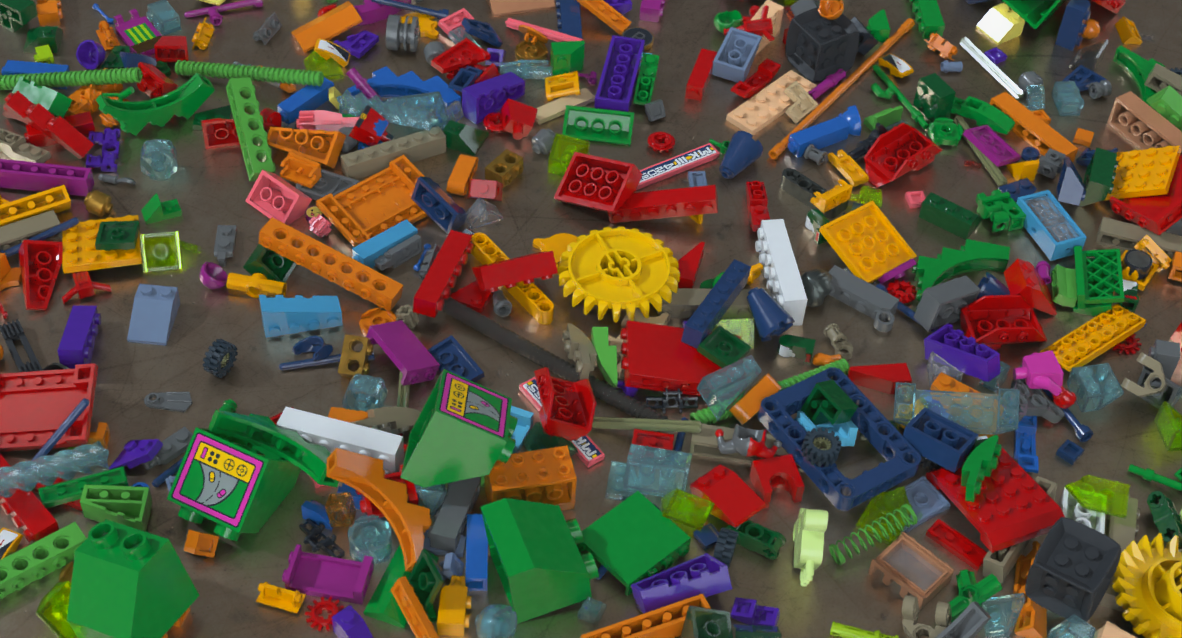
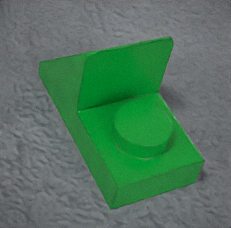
(158, 211)

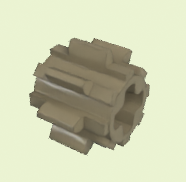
(407, 315)

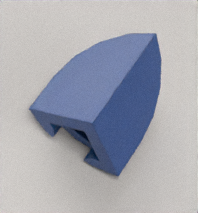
(852, 117)
(316, 513)

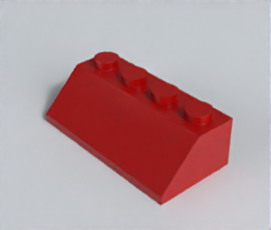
(515, 270)

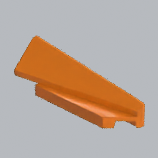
(1033, 617)

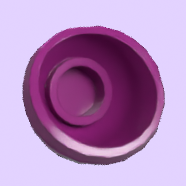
(212, 275)

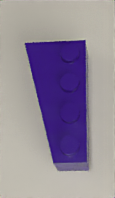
(490, 95)
(79, 336)
(963, 353)
(682, 582)

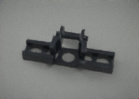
(678, 398)
(323, 544)

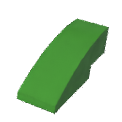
(606, 355)

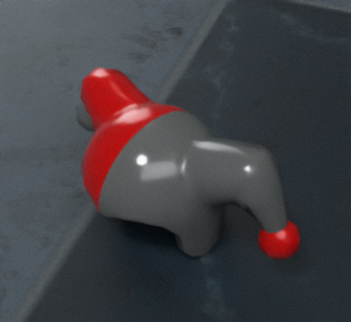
(747, 443)

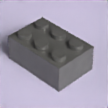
(944, 302)

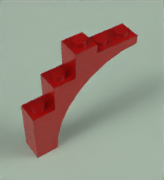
(56, 128)

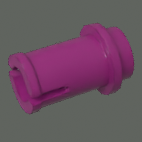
(215, 18)
(1043, 269)

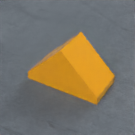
(1024, 170)

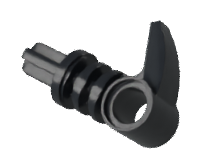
(863, 146)

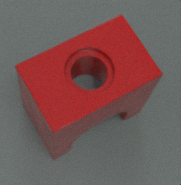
(776, 473)

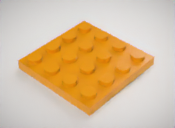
(1144, 172)
(867, 242)
(81, 253)

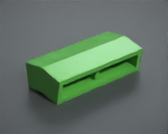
(1064, 286)

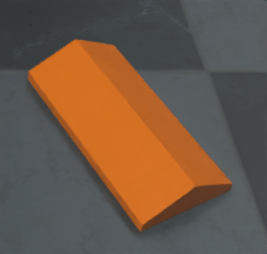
(327, 26)

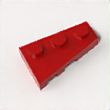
(460, 56)

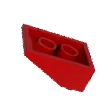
(1026, 281)
(732, 496)

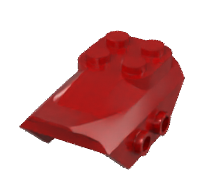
(898, 153)
(1001, 321)
(566, 405)

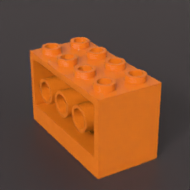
(535, 477)

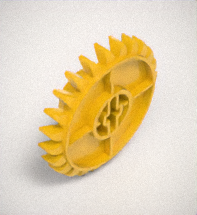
(618, 272)
(1151, 587)

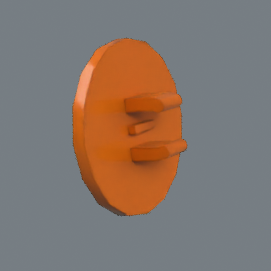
(532, 34)

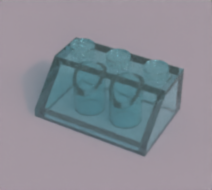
(656, 470)

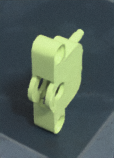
(809, 542)

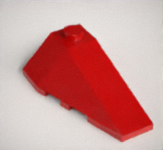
(223, 132)
(39, 270)

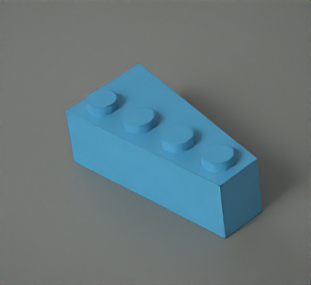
(299, 314)

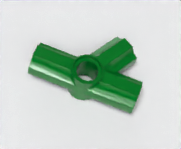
(971, 591)

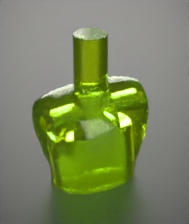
(868, 194)

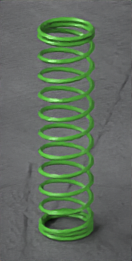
(903, 508)

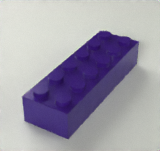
(620, 74)

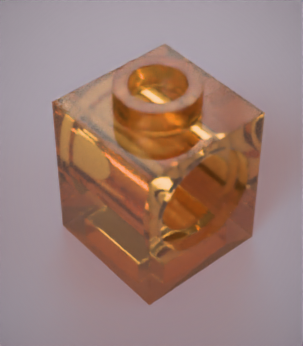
(340, 509)

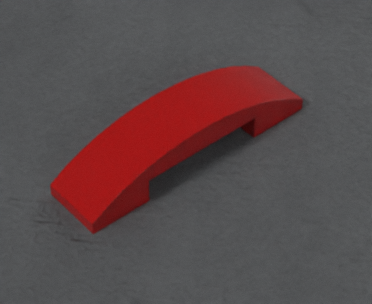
(758, 80)

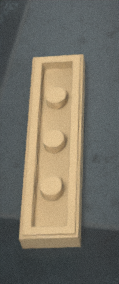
(557, 107)

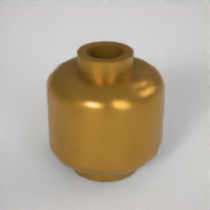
(98, 203)

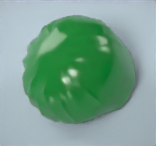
(727, 19)

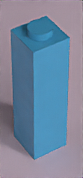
(381, 243)

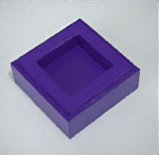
(996, 55)

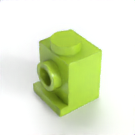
(44, 55)

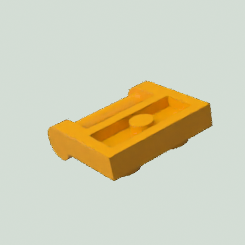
(560, 82)

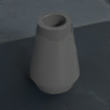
(502, 305)

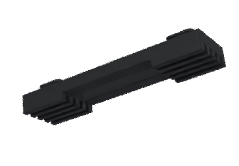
(13, 332)

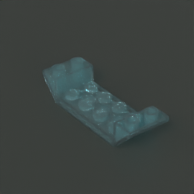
(974, 411)

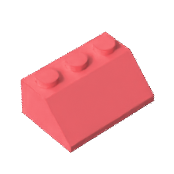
(277, 198)

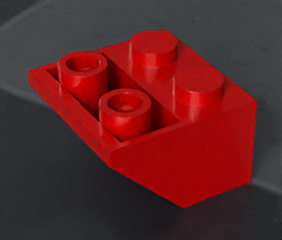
(154, 82)

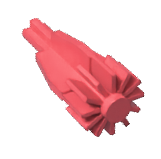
(324, 120)

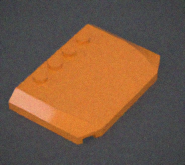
(375, 203)

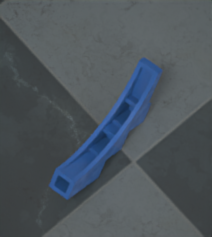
(387, 85)

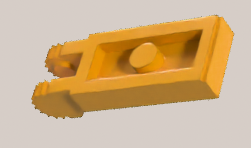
(848, 168)

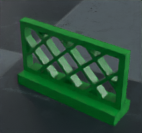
(1082, 266)

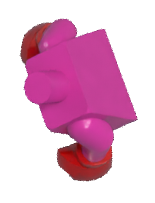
(1045, 372)

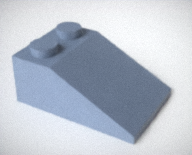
(736, 55)
(153, 314)

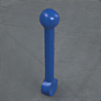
(96, 7)
(417, 266)

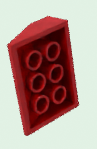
(598, 182)

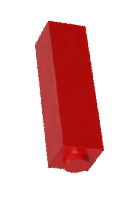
(700, 75)
(82, 122)

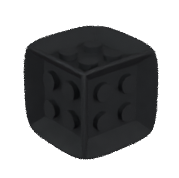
(821, 45)
(1072, 569)

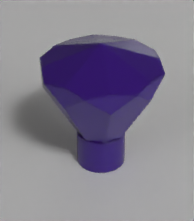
(628, 390)

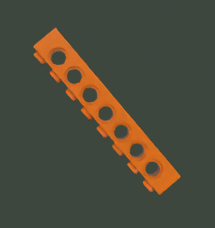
(330, 264)

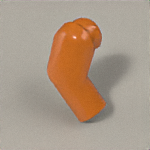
(822, 359)

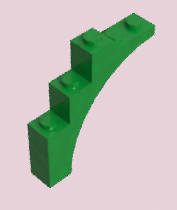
(1138, 68)
(158, 111)
(952, 262)
(282, 442)

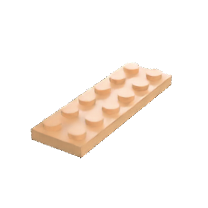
(767, 104)

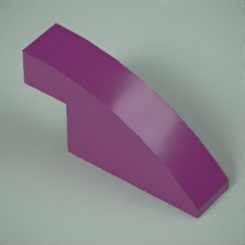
(374, 12)

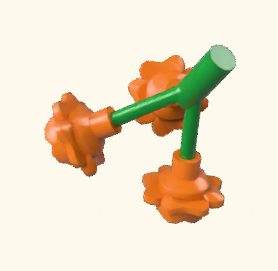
(92, 93)

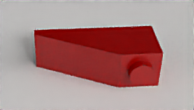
(690, 265)
(880, 377)

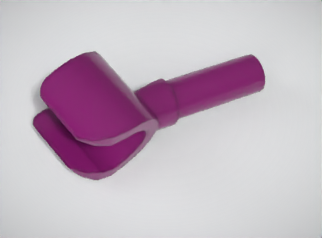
(591, 77)

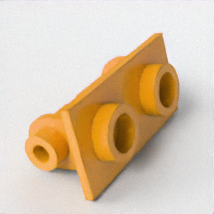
(203, 36)
(1157, 254)
(280, 597)

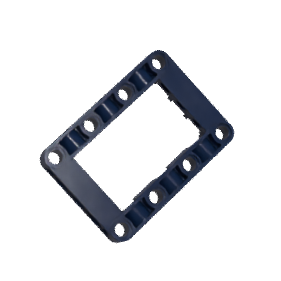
(842, 492)

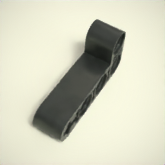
(803, 189)

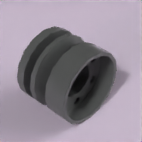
(403, 33)

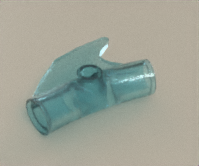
(527, 69)

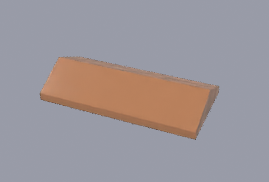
(511, 7)

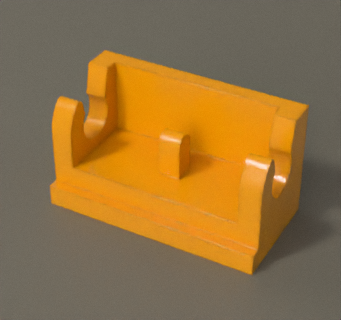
(833, 197)

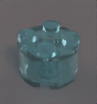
(158, 159)
(365, 393)
(370, 538)

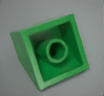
(567, 57)

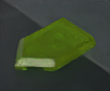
(329, 68)
(1101, 495)
(879, 507)

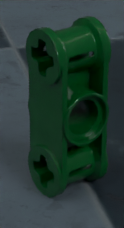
(1165, 517)
(759, 539)

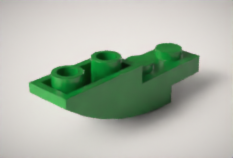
(646, 79)
(983, 114)
(979, 465)

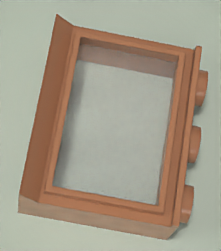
(913, 569)

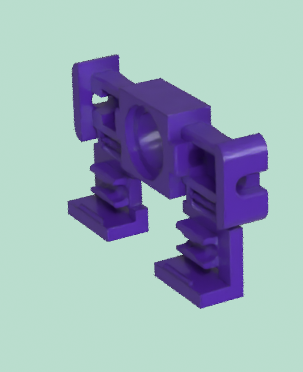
(107, 140)

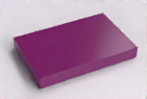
(992, 145)

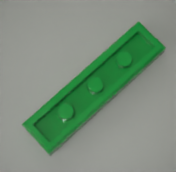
(72, 489)

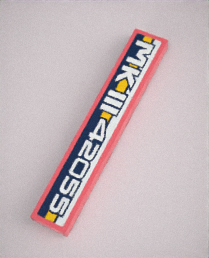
(677, 165)
(587, 450)

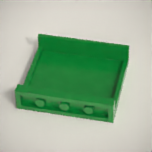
(635, 541)

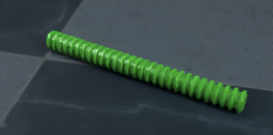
(255, 73)
(75, 78)
(707, 417)

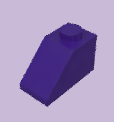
(350, 624)

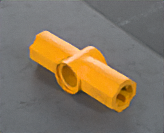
(256, 285)

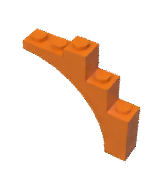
(389, 496)

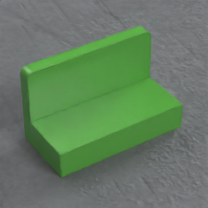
(885, 117)

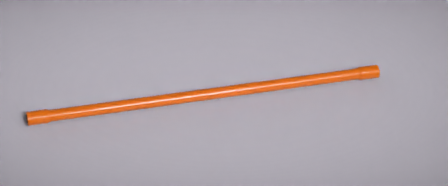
(780, 147)

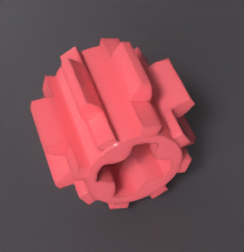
(320, 226)

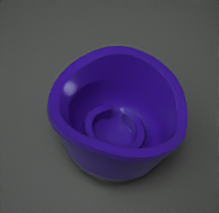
(90, 54)

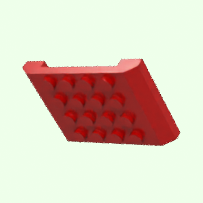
(40, 401)
(1008, 507)

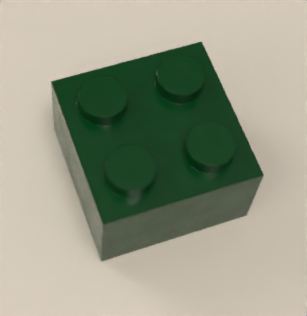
(934, 97)

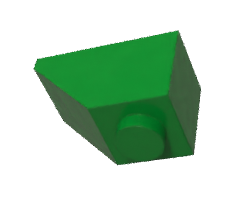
(879, 26)

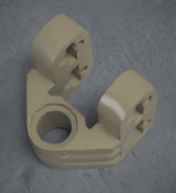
(1158, 372)
(910, 615)

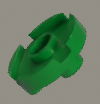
(950, 137)

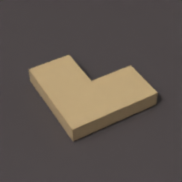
(802, 101)

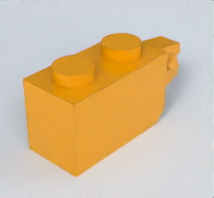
(453, 608)

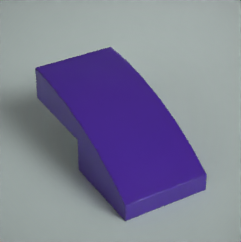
(751, 613)

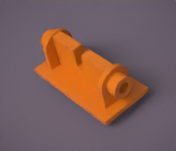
(107, 36)
(946, 50)

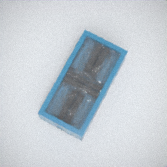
(1050, 225)

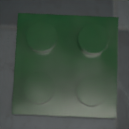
(117, 235)
(723, 347)

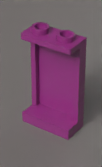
(405, 351)
(328, 576)

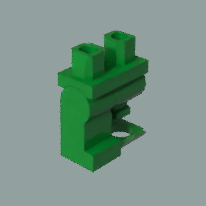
(1000, 210)

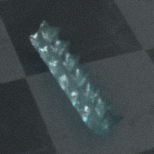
(401, 114)
(48, 468)

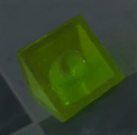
(161, 251)
(739, 326)
(1170, 426)
(686, 508)

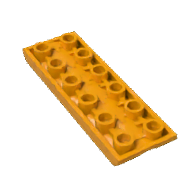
(1095, 337)

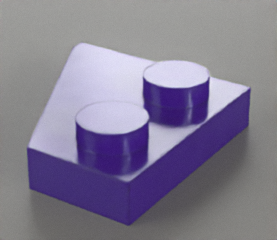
(359, 43)
(137, 452)

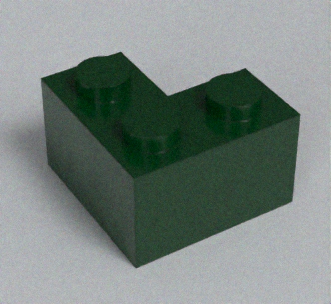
(16, 13)
(828, 403)

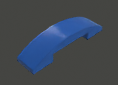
(1026, 444)

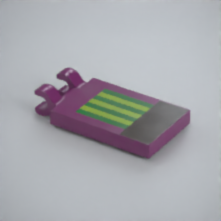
(137, 33)

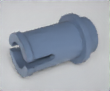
(951, 66)

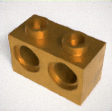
(504, 167)
(349, 357)

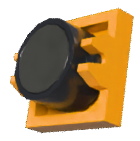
(1138, 267)

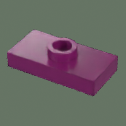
(897, 272)

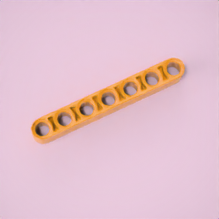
(528, 295)

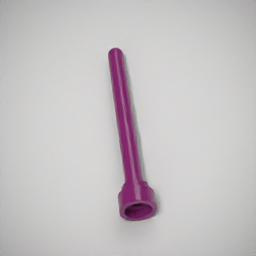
(256, 3)

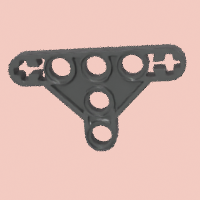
(1034, 403)

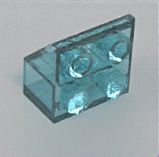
(1094, 386)

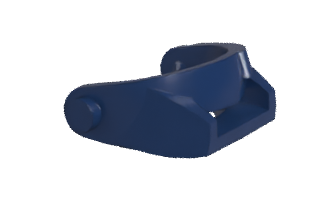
(313, 344)

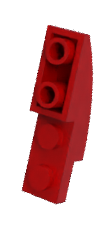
(756, 204)

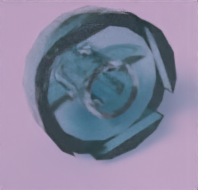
(496, 621)

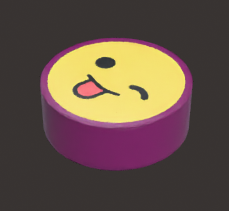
(312, 211)

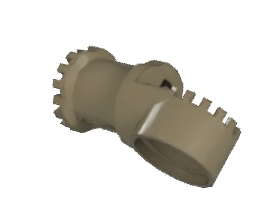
(841, 339)

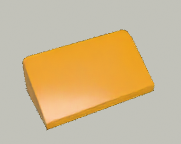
(1128, 31)

